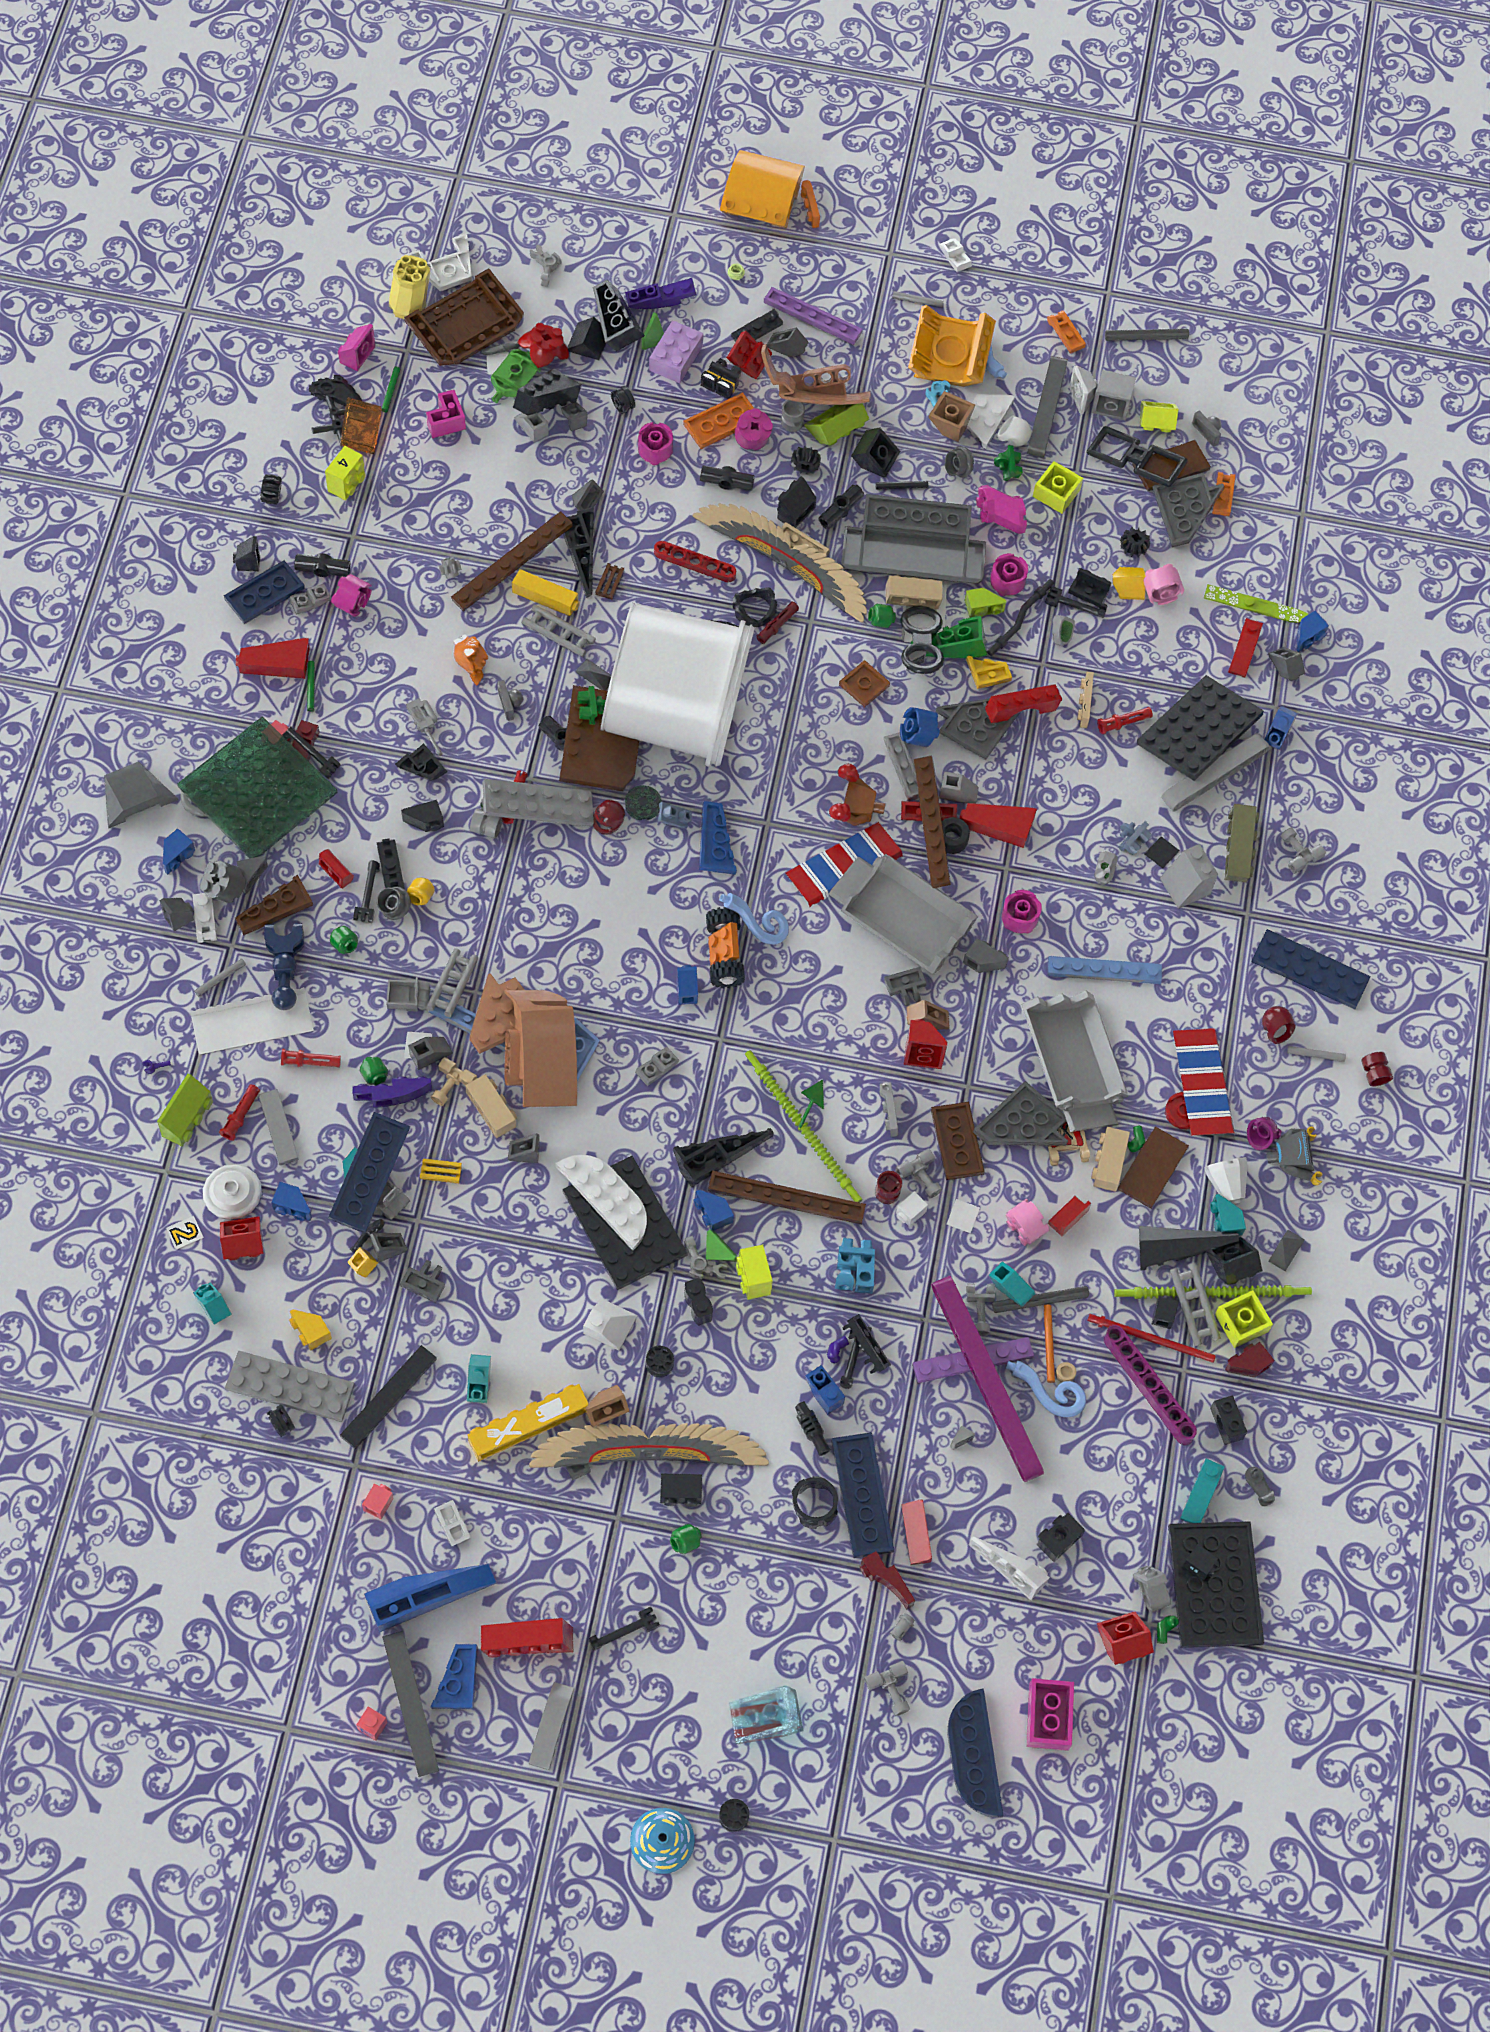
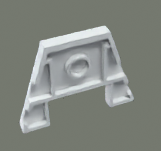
(450, 269)

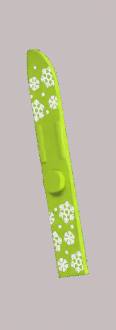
(1254, 604)

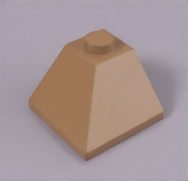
(951, 415)

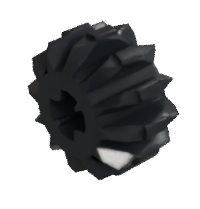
(805, 460)
(271, 489)
(1135, 542)

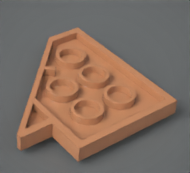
(494, 1014)

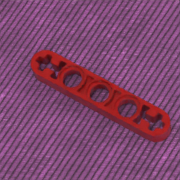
(688, 555)

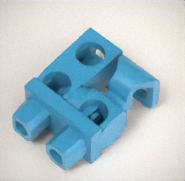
(858, 1260)

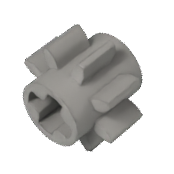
(450, 567)

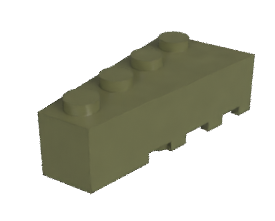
(1240, 843)

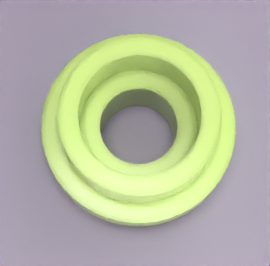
(736, 271)

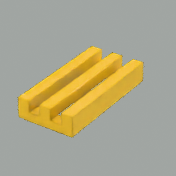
(438, 1163)

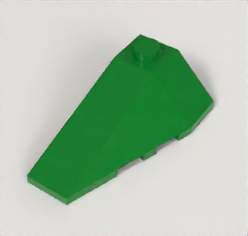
(961, 640)

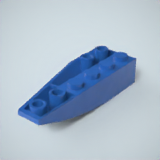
(423, 1593)

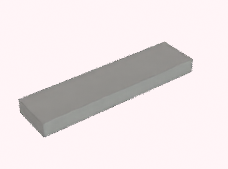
(903, 765)
(278, 1127)

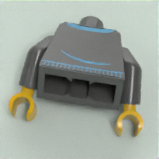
(1295, 1154)

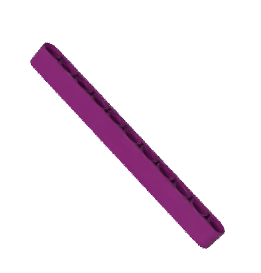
(987, 1379)

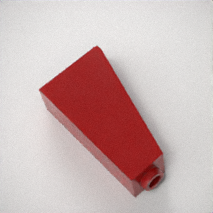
(276, 659)
(1000, 822)

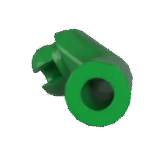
(1139, 1140)
(1164, 1627)

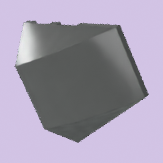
(133, 791)

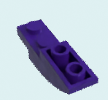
(659, 297)
(401, 1091)

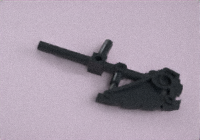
(333, 391)

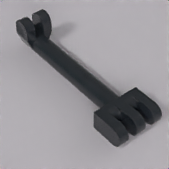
(1054, 597)
(326, 764)
(373, 867)
(847, 1380)
(644, 1621)

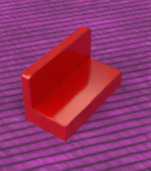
(1069, 1215)

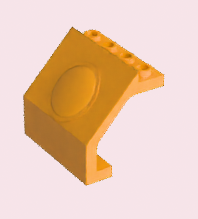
(951, 348)

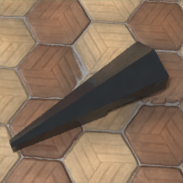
(580, 546)
(700, 1159)
(1166, 1244)

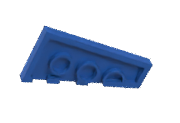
(715, 841)

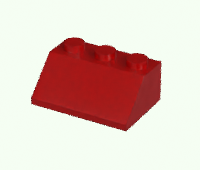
(924, 1045)

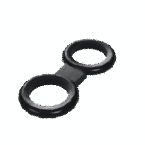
(921, 639)

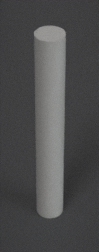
(918, 299)
(220, 977)
(1316, 1053)

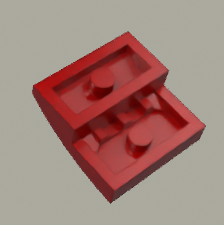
(747, 355)

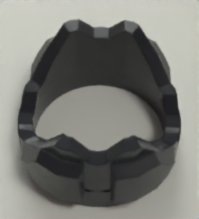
(764, 593)
(817, 1483)

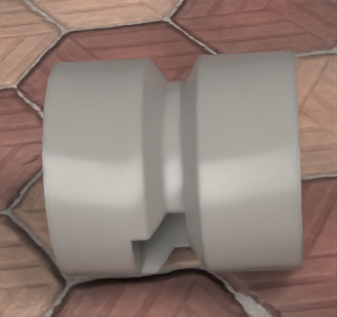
(792, 415)
(483, 823)

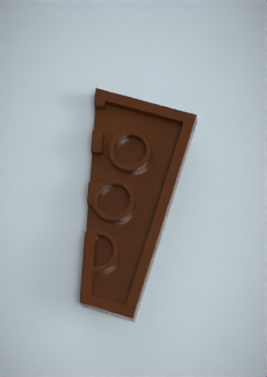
(281, 904)

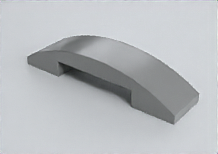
(550, 1726)

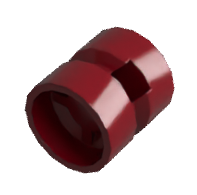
(1378, 1072)
(888, 1187)

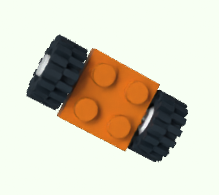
(724, 948)

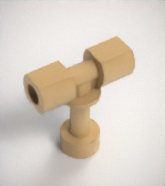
(454, 1076)

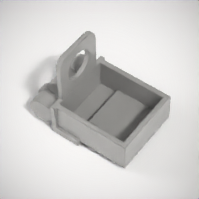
(407, 994)
(391, 1201)

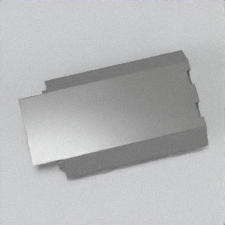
(903, 910)
(1076, 1059)

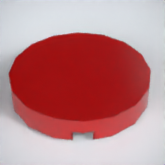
(1176, 1111)

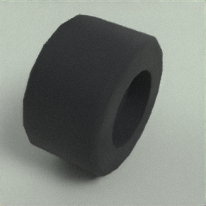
(959, 827)

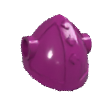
(1263, 1133)

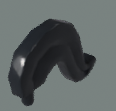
(375, 1227)

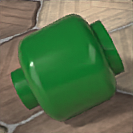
(881, 615)
(344, 939)
(373, 1070)
(685, 1539)

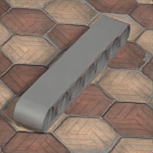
(1220, 770)

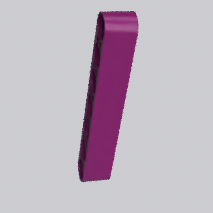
(1150, 1394)

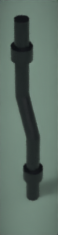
(1039, 593)

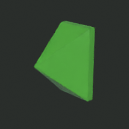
(652, 333)
(717, 1249)

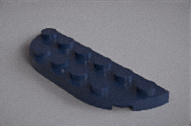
(974, 1755)

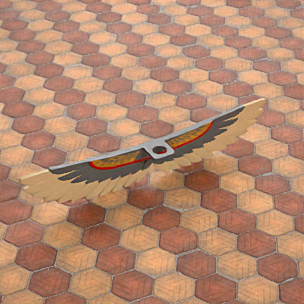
(801, 560)
(628, 1443)

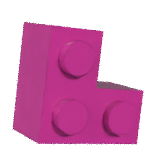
(448, 417)

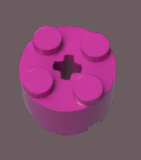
(753, 429)
(655, 443)
(1009, 574)
(351, 594)
(1021, 911)

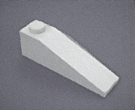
(1018, 1571)

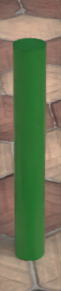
(390, 390)
(310, 686)

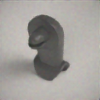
(1255, 1478)

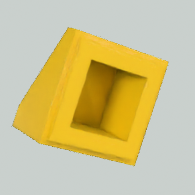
(362, 1262)

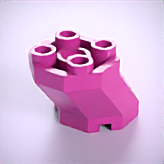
(1001, 509)

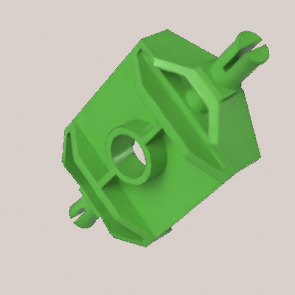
(508, 382)

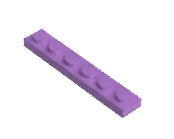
(813, 315)
(956, 1364)

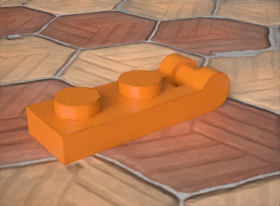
(810, 203)
(1066, 331)
(1224, 502)

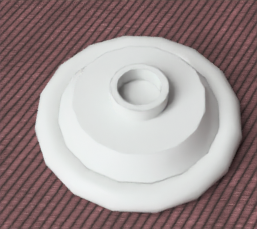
(232, 1191)

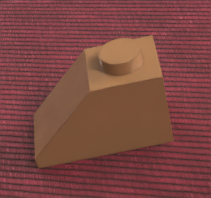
(930, 1013)
(607, 1405)

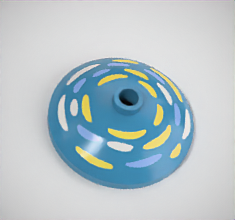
(657, 1855)

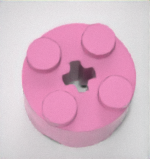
(1163, 584)
(1027, 1222)

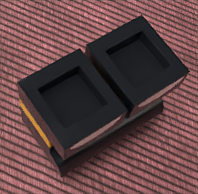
(721, 378)

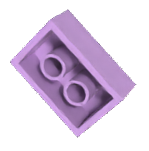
(676, 351)

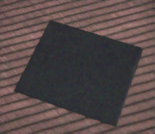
(1161, 852)

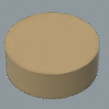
(1065, 1372)

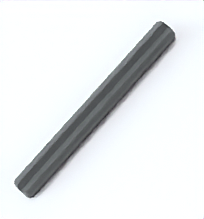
(1147, 334)
(1042, 1299)

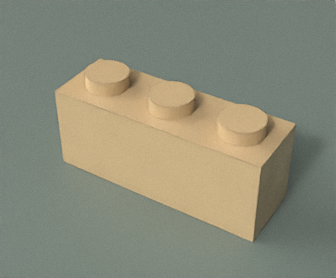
(913, 592)
(491, 1105)
(1110, 1159)

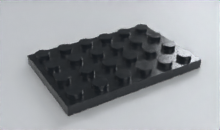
(1200, 727)
(656, 1250)
(1227, 1604)

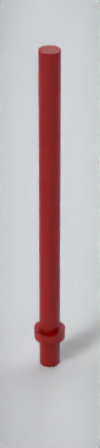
(1101, 1321)

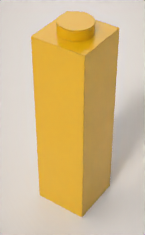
(545, 592)

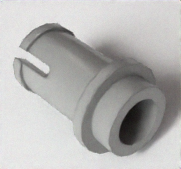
(902, 1626)

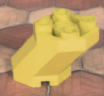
(409, 285)

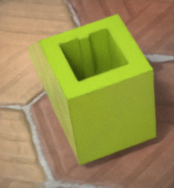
(983, 602)

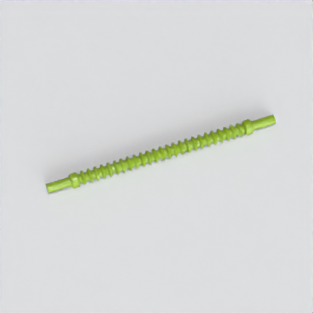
(761, 1070)
(1287, 1291)

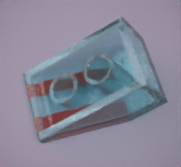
(766, 1715)

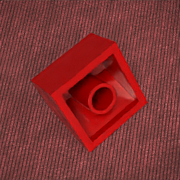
(241, 1238)
(1125, 1638)

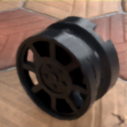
(623, 399)
(659, 1361)
(278, 1422)
(734, 1815)

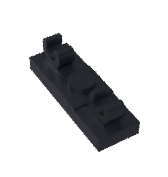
(760, 325)
(390, 863)
(867, 1343)

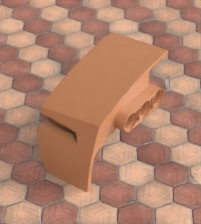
(819, 391)
(542, 1049)

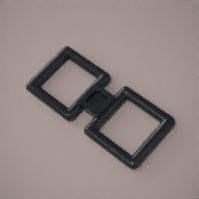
(1137, 455)

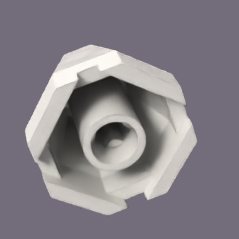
(1229, 1178)

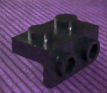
(1090, 587)

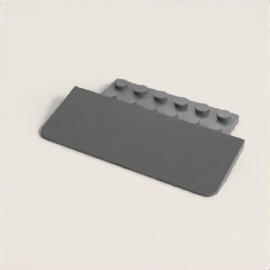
(915, 540)

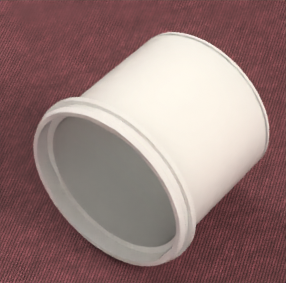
(676, 681)

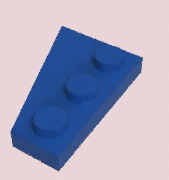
(458, 1683)

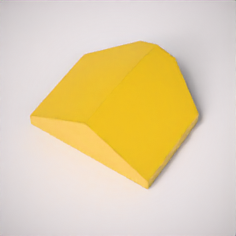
(1129, 582)

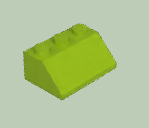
(837, 422)
(184, 1111)

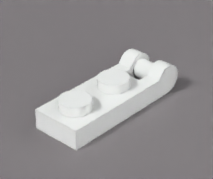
(204, 917)

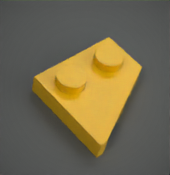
(988, 672)

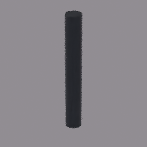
(901, 485)

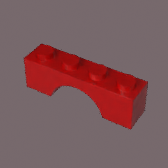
(1004, 706)

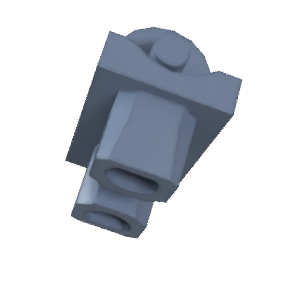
(674, 815)
(1140, 832)

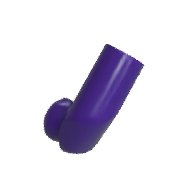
(834, 1349)

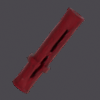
(773, 627)

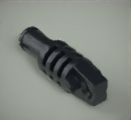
(812, 1428)

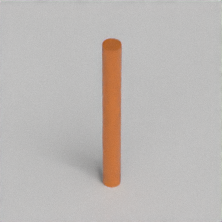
(1049, 1343)

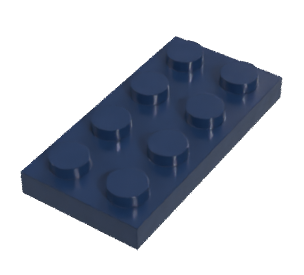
(264, 592)

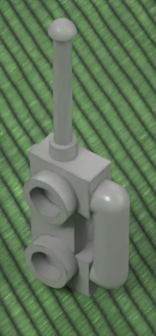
(423, 723)

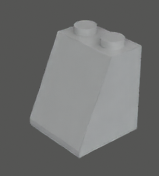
(1113, 395)
(1190, 877)

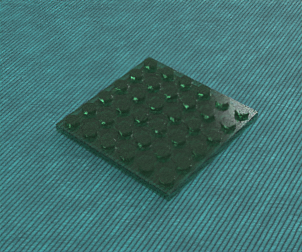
(257, 788)

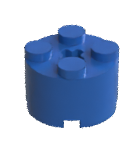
(919, 727)

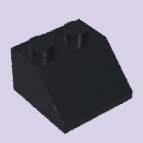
(875, 452)
(1235, 1261)

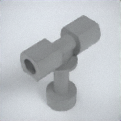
(1303, 855)
(917, 1168)
(888, 1680)

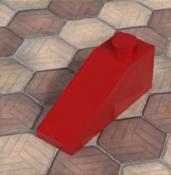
(1245, 647)

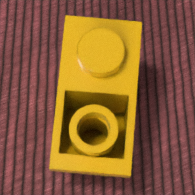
(311, 1327)

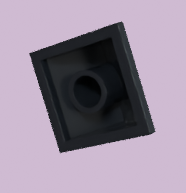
(588, 339)

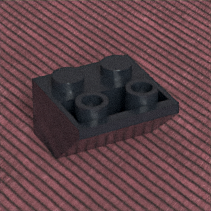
(796, 503)

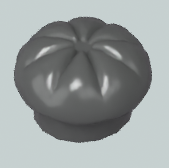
(959, 462)
(393, 902)

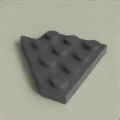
(1185, 506)
(971, 727)
(1023, 1120)

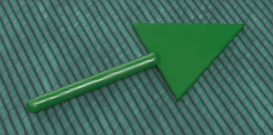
(816, 1095)

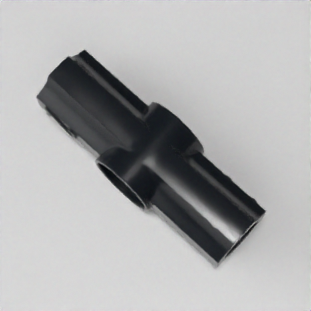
(727, 477)
(835, 512)
(322, 565)
(553, 731)

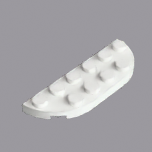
(607, 1195)

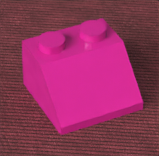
(357, 347)

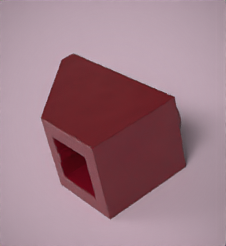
(1251, 1362)

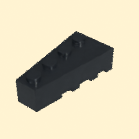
(615, 316)
(546, 392)

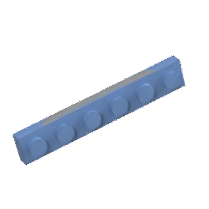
(1104, 970)
(460, 1018)

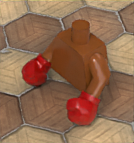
(859, 799)

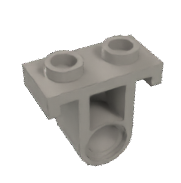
(1152, 1588)

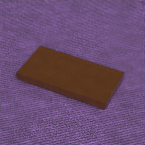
(1164, 466)
(957, 1141)
(1153, 1167)

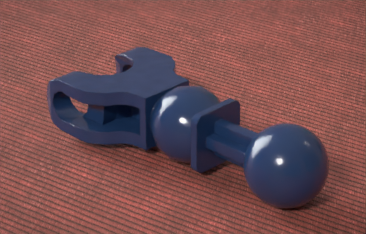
(284, 964)

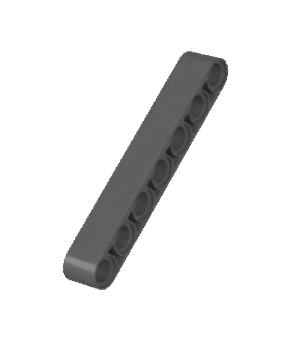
(1047, 406)
(410, 1704)

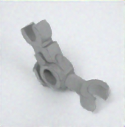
(548, 262)
(701, 1265)

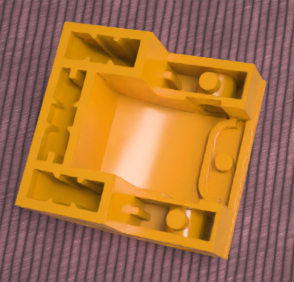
(762, 188)

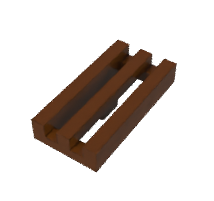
(615, 569)

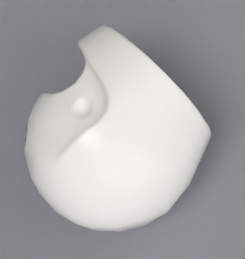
(1015, 431)

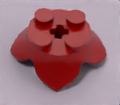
(544, 344)

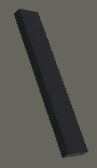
(388, 1397)

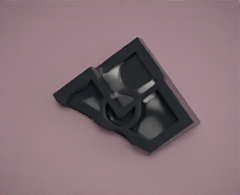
(422, 763)

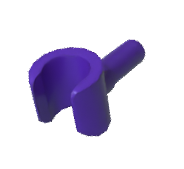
(153, 1066)

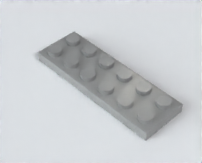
(537, 802)
(290, 1386)

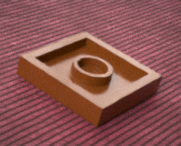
(864, 683)

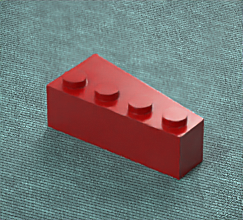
(527, 1637)

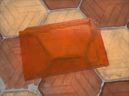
(360, 425)

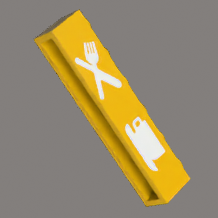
(527, 1422)

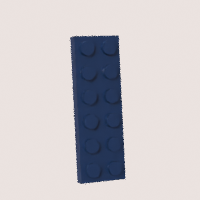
(1311, 969)
(369, 1172)
(862, 1495)

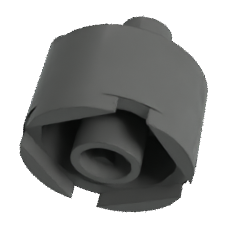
(223, 881)

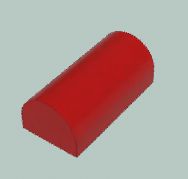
(335, 868)

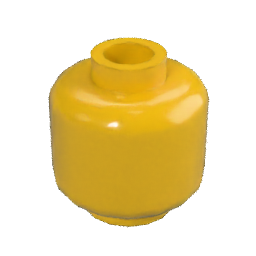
(420, 891)

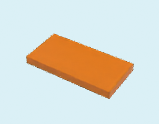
(717, 421)

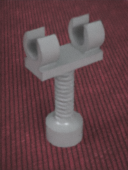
(982, 1327)

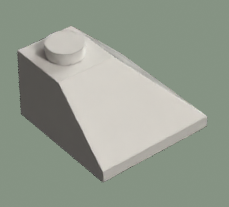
(1082, 388)
(609, 1324)

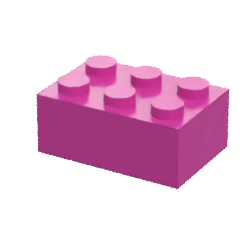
(1050, 1714)

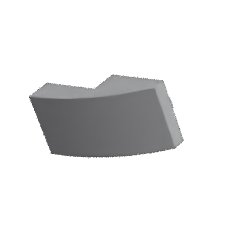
(311, 599)
(657, 1066)

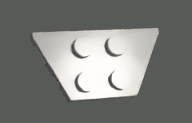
(988, 415)

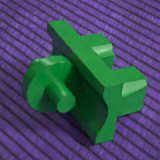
(1006, 462)
(588, 697)

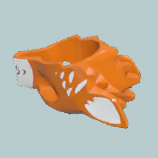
(470, 656)

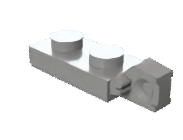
(889, 1108)

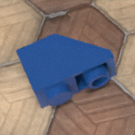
(1310, 629)
(1280, 727)
(176, 849)
(687, 985)
(290, 1201)
(714, 1209)
(825, 1389)

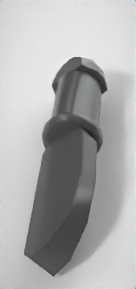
(500, 348)

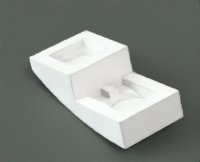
(954, 253)
(452, 1523)

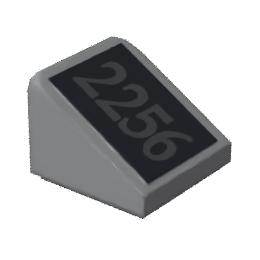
(917, 657)
(962, 1437)

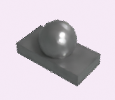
(1208, 427)
(509, 699)

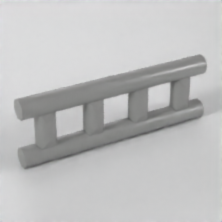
(562, 640)
(456, 992)
(1206, 1309)

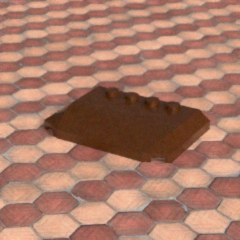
(466, 320)
(595, 755)

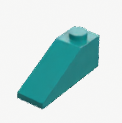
(1202, 1491)

